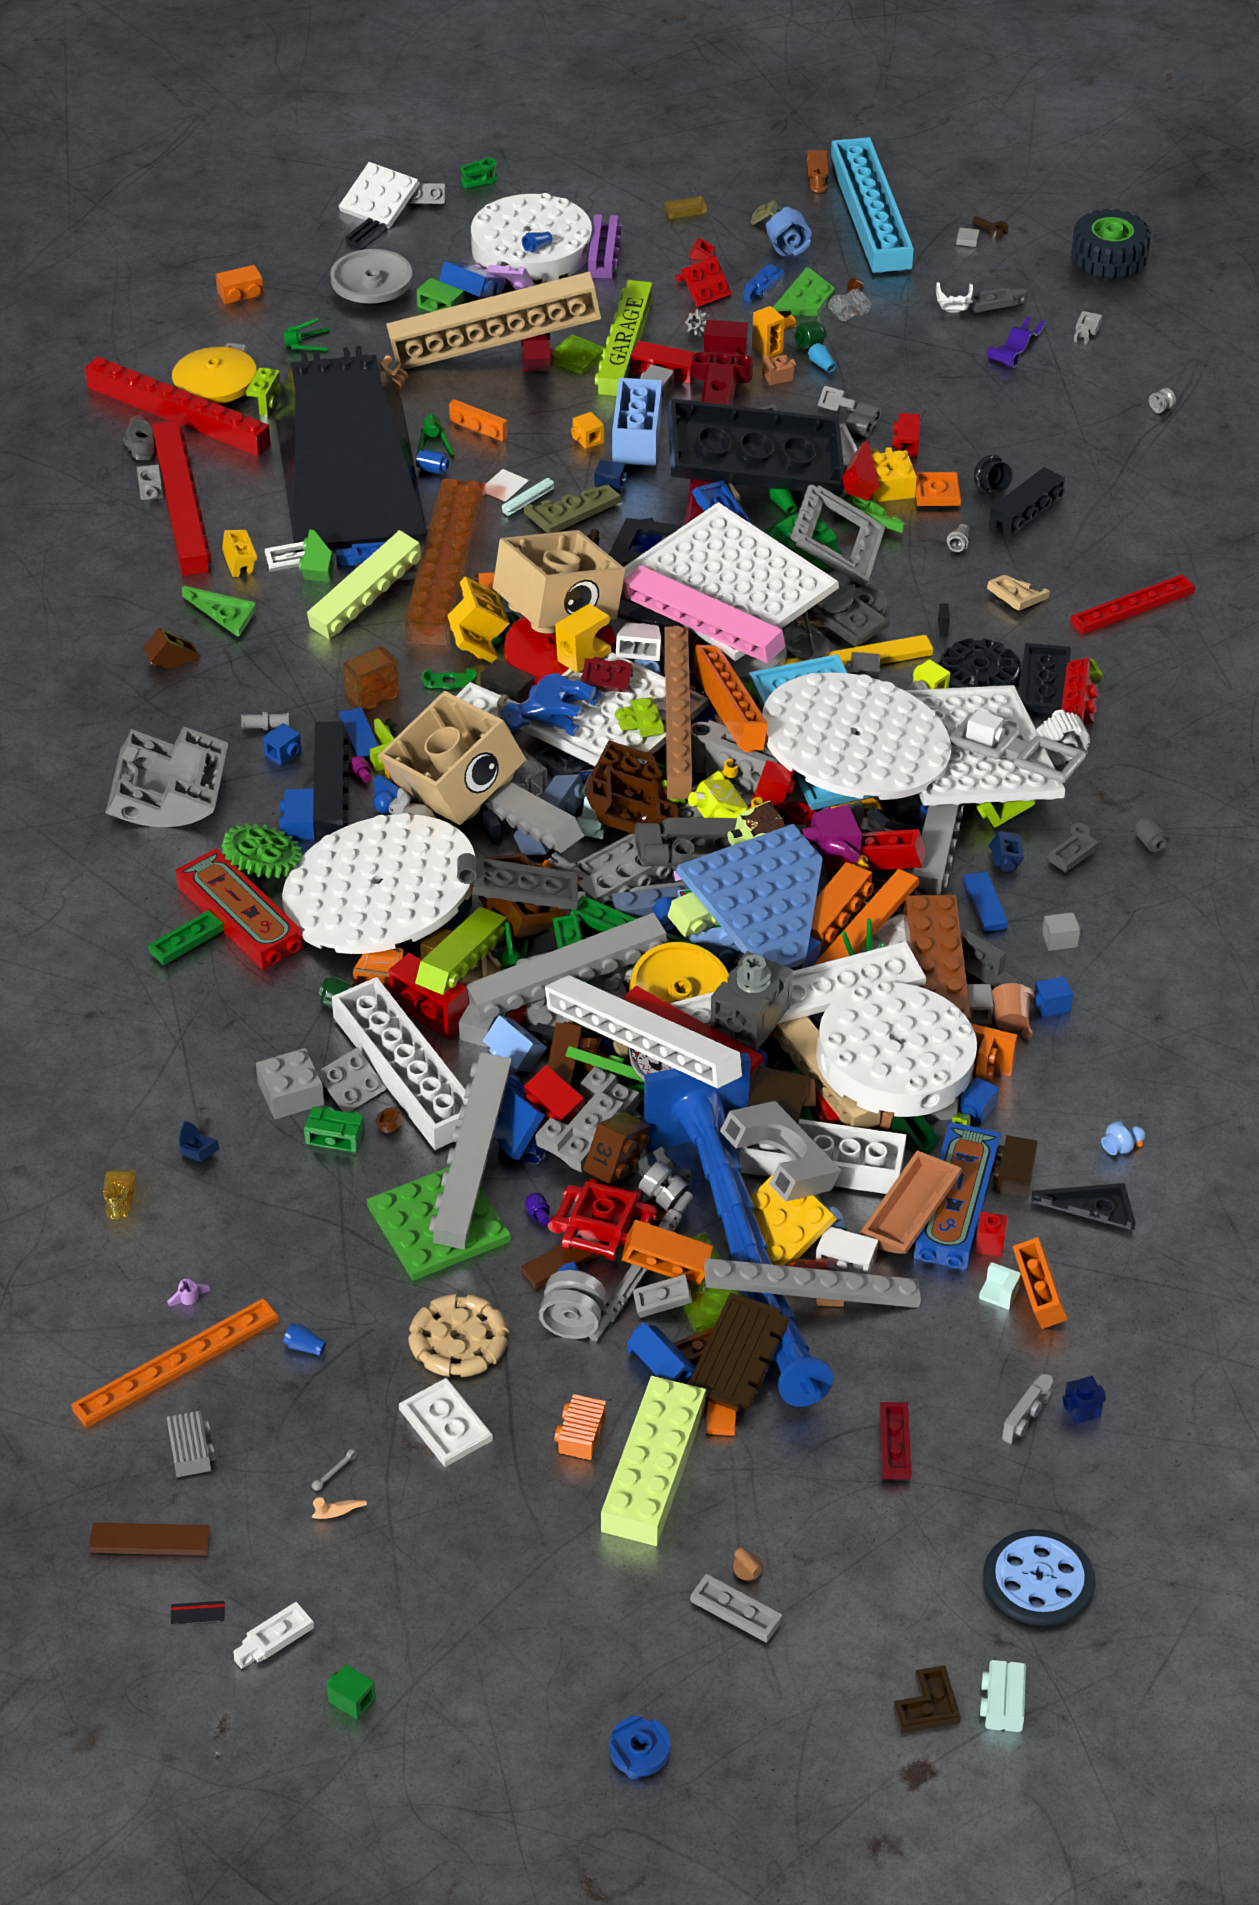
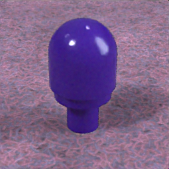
(538, 1208)

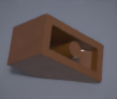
(169, 650)

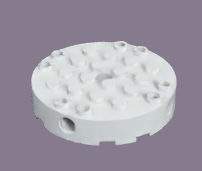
(503, 223)
(896, 1048)

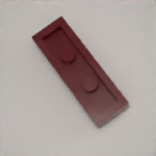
(895, 1440)

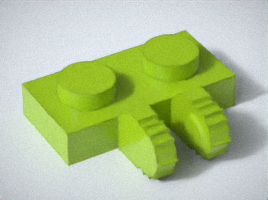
(641, 716)

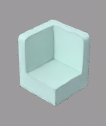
(1000, 1286)

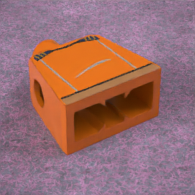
(376, 965)

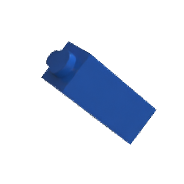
(660, 1354)

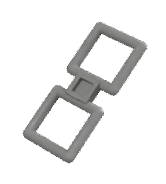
(1021, 750)

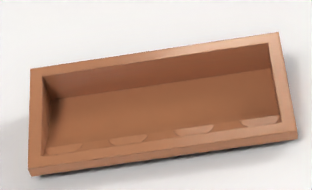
(911, 1202)

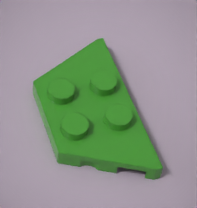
(806, 295)

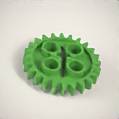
(261, 850)

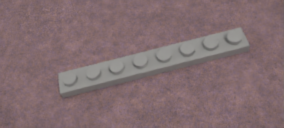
(812, 1283)

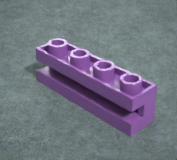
(604, 247)

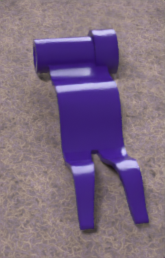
(1015, 344)

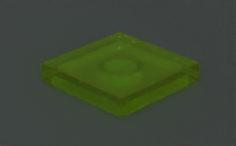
(577, 354)

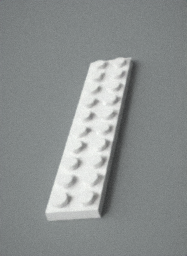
(821, 984)

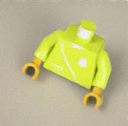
(717, 796)

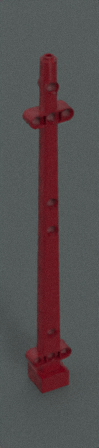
(720, 368)

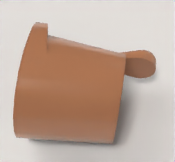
(1012, 1008)

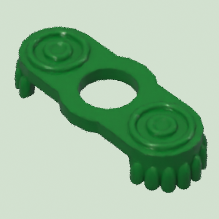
(435, 680)

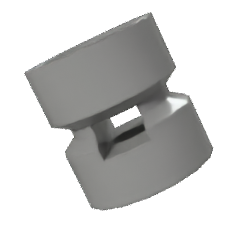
(654, 1185)

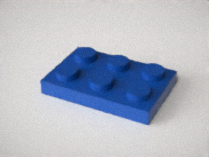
(716, 492)

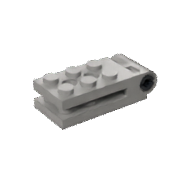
(714, 745)

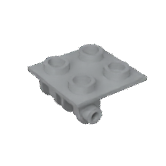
(351, 1081)

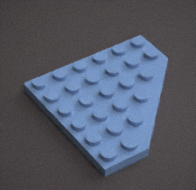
(761, 892)

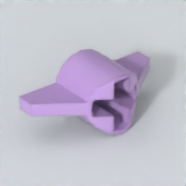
(188, 1292)

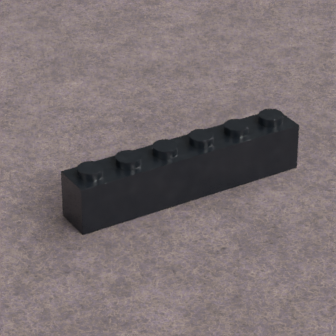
(329, 778)

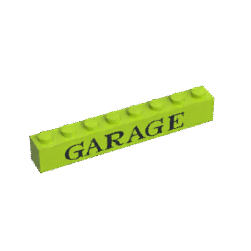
(623, 336)

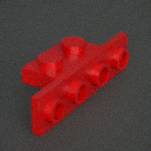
(1079, 691)

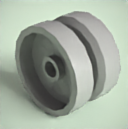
(572, 1304)

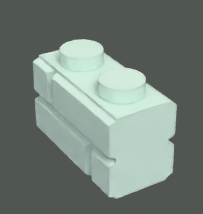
(1005, 1695)

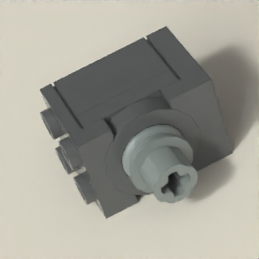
(752, 1000)

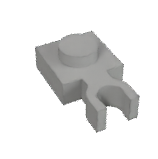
(1087, 324)

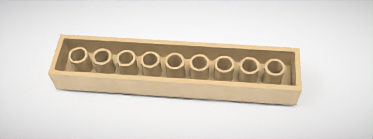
(494, 321)

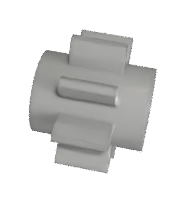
(697, 322)

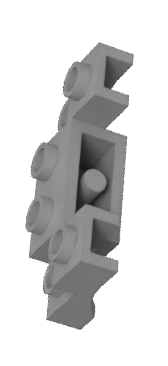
(574, 1140)

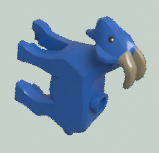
(549, 703)

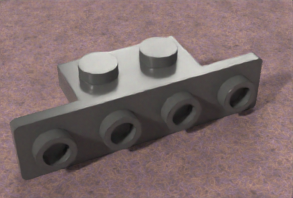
(984, 961)

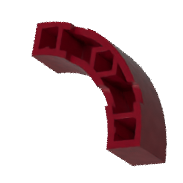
(537, 353)

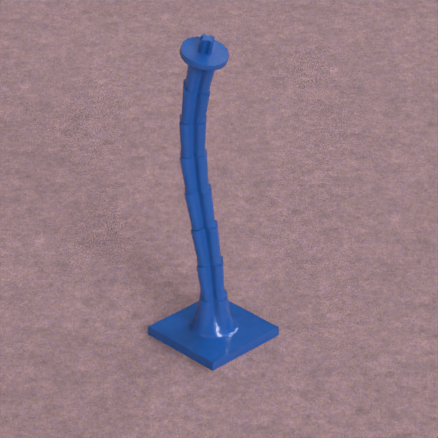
(694, 1111)

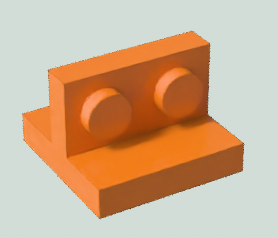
(994, 1052)

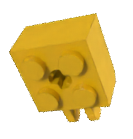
(894, 475)

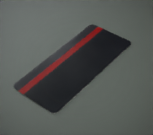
(197, 1612)

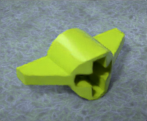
(959, 1118)

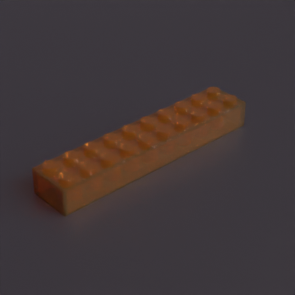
(445, 561)

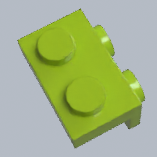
(266, 387)

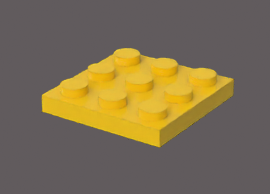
(789, 1225)

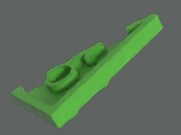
(874, 511)
(226, 610)
(613, 1064)

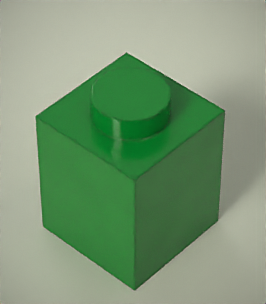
(351, 1691)

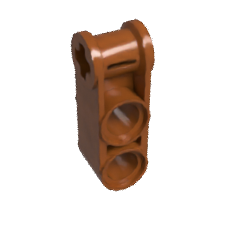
(818, 170)

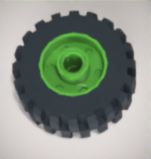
(1111, 243)

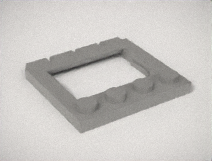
(866, 544)

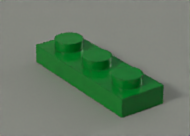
(186, 937)

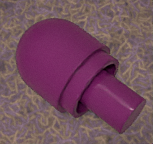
(360, 768)

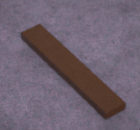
(542, 1267)

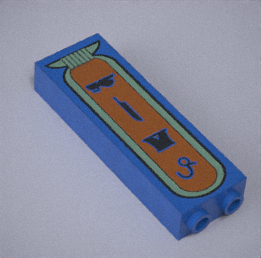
(954, 1225)

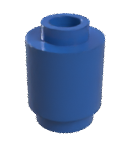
(432, 461)
(661, 911)

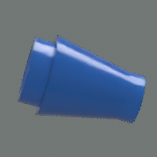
(535, 240)
(304, 1340)

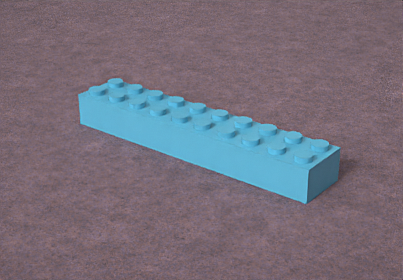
(871, 205)

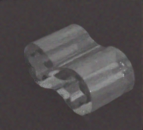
(849, 305)

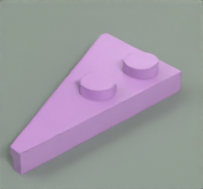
(517, 279)

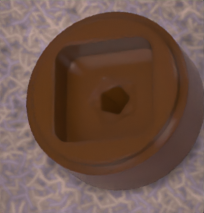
(389, 1120)

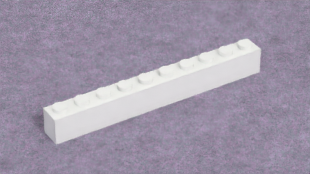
(644, 1031)

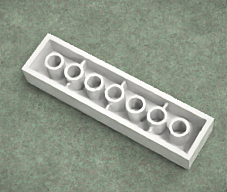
(402, 1059)

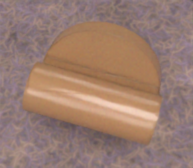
(747, 1565)

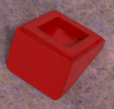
(701, 250)

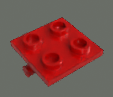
(705, 281)

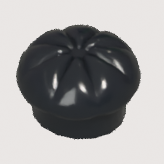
(992, 474)

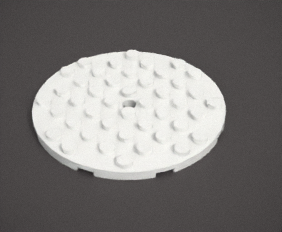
(897, 743)
(336, 889)

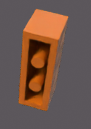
(666, 1252)
(1040, 1283)

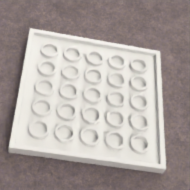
(599, 723)

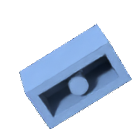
(512, 1041)

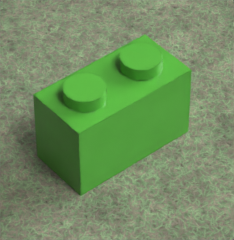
(437, 295)

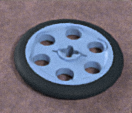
(1016, 1603)

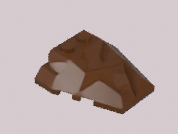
(628, 789)

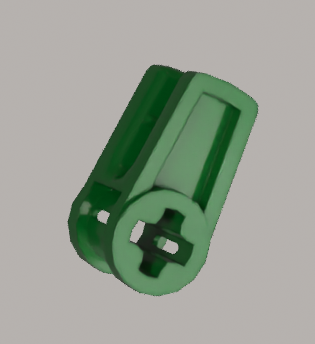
(478, 173)

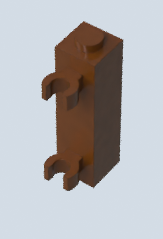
(567, 1035)

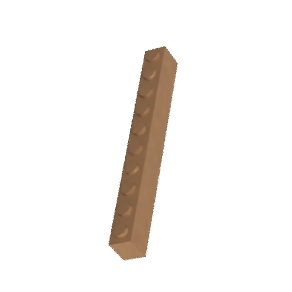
(677, 713)

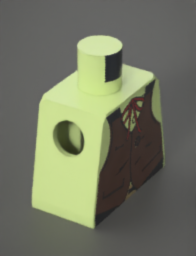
(755, 823)

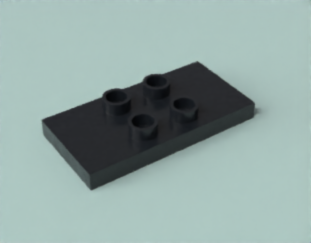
(754, 446)

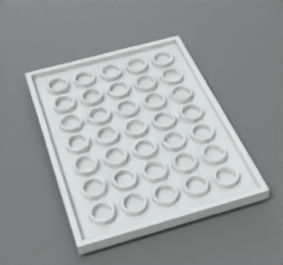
(740, 567)
(977, 777)

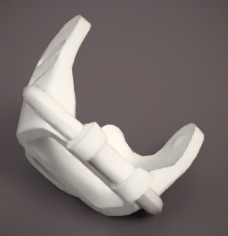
(954, 304)

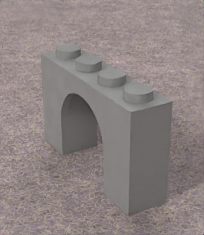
(769, 1124)

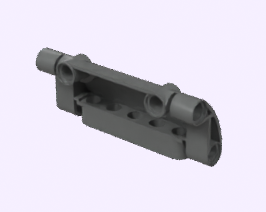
(683, 839)

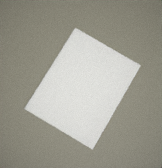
(504, 485)

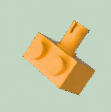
(769, 331)

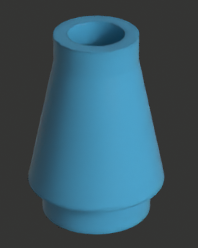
(820, 356)

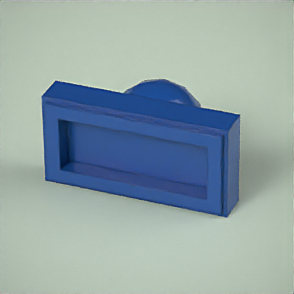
(384, 794)

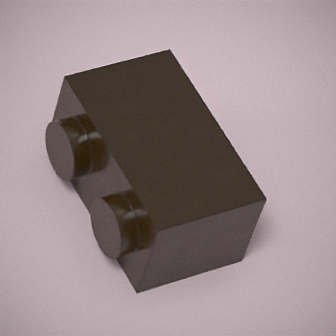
(1016, 1166)

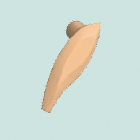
(334, 1509)

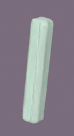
(528, 496)

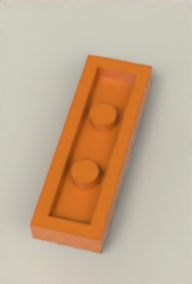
(478, 420)

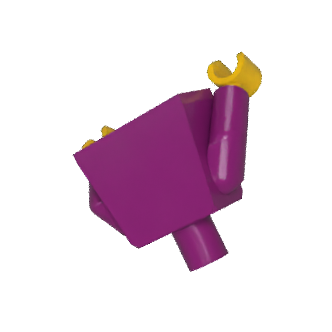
(837, 833)

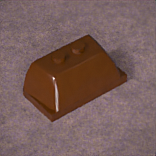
(524, 918)

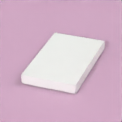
(445, 1422)

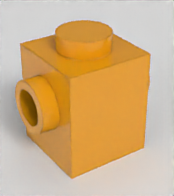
(588, 430)

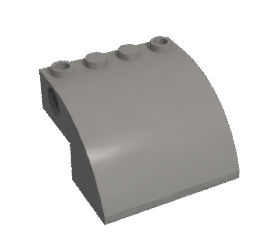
(167, 782)

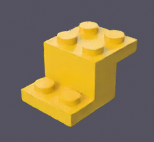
(478, 619)

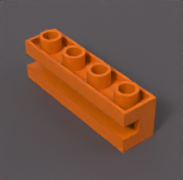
(839, 901)

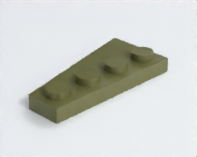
(572, 509)

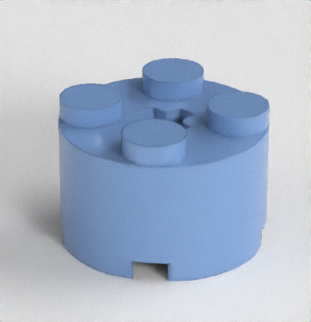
(789, 232)

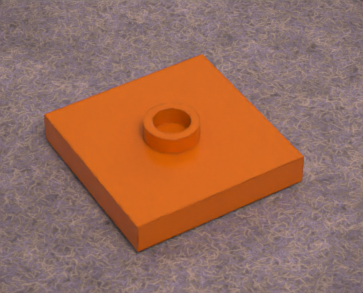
(937, 489)

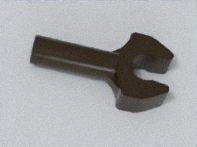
(996, 229)

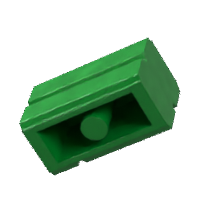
(334, 1129)

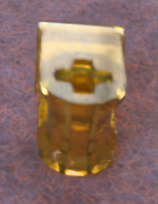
(118, 1192)

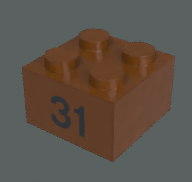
(617, 1147)

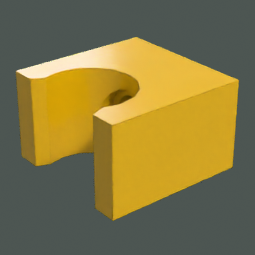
(577, 637)

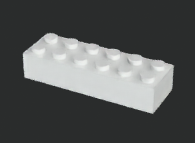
(867, 1157)

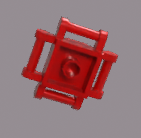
(599, 1216)

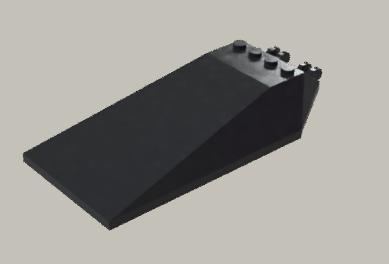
(346, 453)

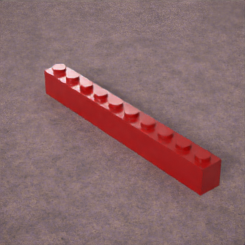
(178, 406)
(180, 498)

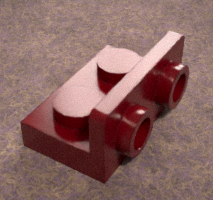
(607, 674)

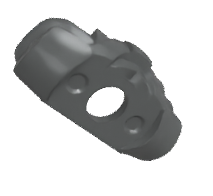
(140, 447)

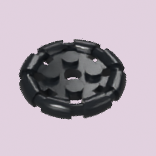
(965, 664)

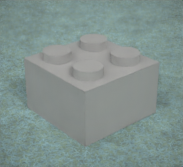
(290, 1083)

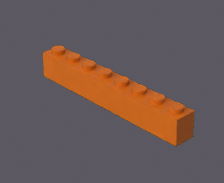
(730, 698)

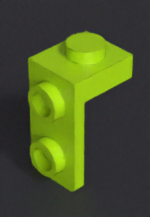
(384, 736)
(1003, 811)

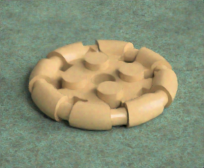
(453, 1322)

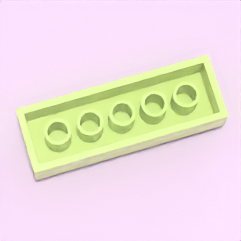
(653, 1461)

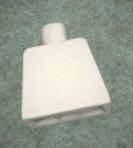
(639, 642)

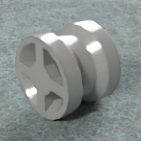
(1161, 400)

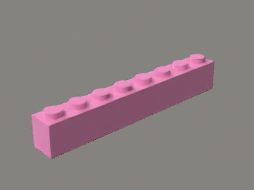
(704, 614)

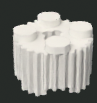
(1067, 730)

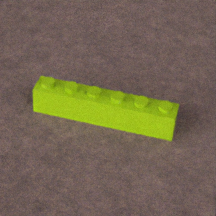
(461, 950)

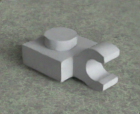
(833, 400)

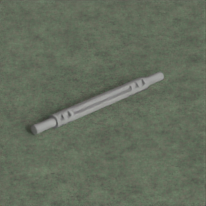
(636, 1273)

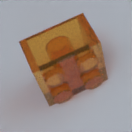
(371, 679)

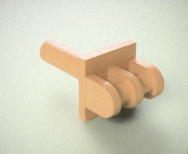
(397, 376)

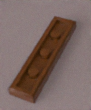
(149, 1539)

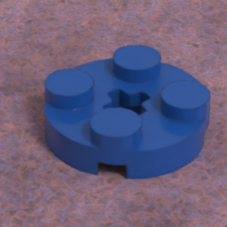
(642, 1762)

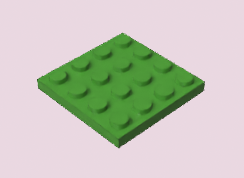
(406, 1218)

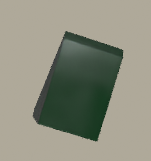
(918, 1133)

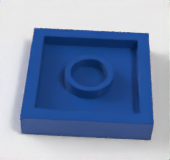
(516, 1124)

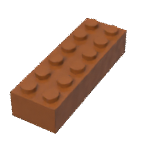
(936, 943)

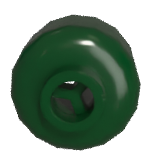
(809, 334)
(332, 987)

